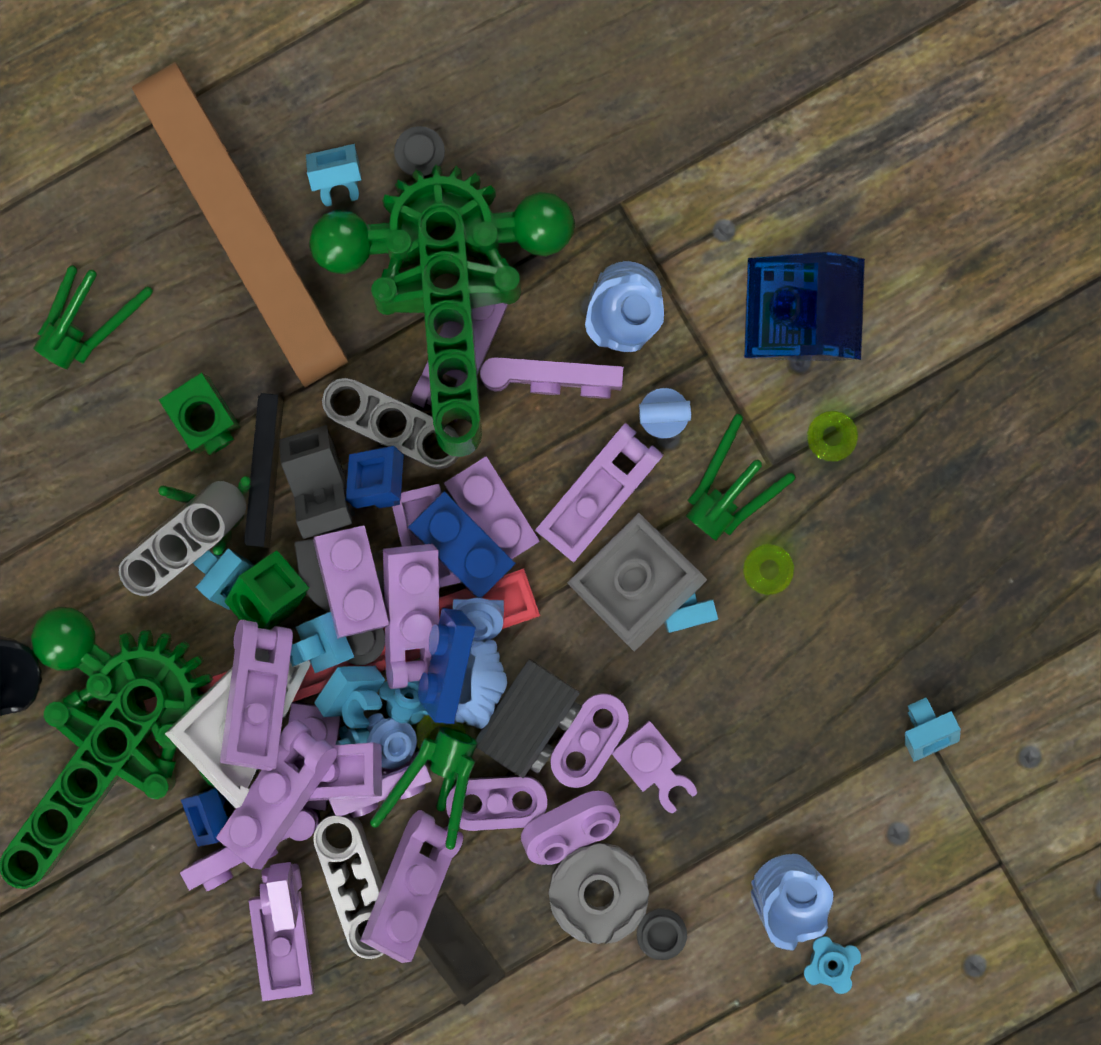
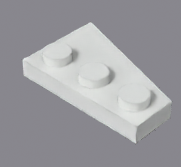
(202, 730)

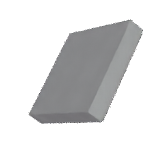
(637, 581)

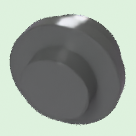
(420, 150)
(366, 646)
(661, 934)

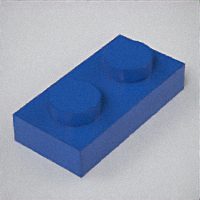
(461, 545)
(450, 651)

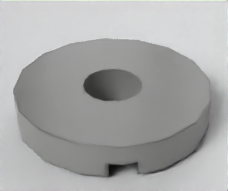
(602, 923)

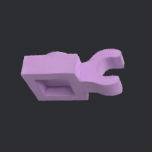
(279, 894)

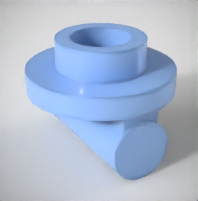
(664, 413)
(484, 614)
(396, 738)

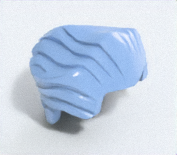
(624, 307)
(482, 685)
(791, 900)

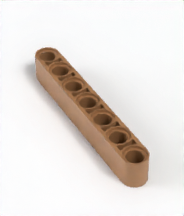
(240, 224)

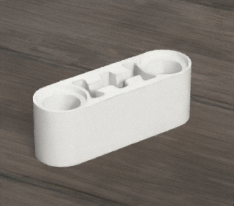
(336, 877)

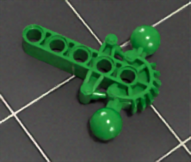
(345, 242)
(64, 642)

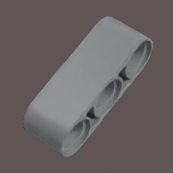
(368, 416)
(182, 538)

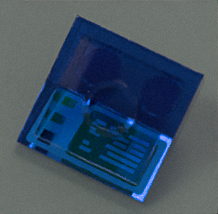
(804, 307)

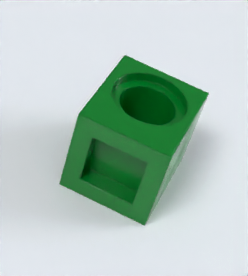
(180, 405)
(267, 592)

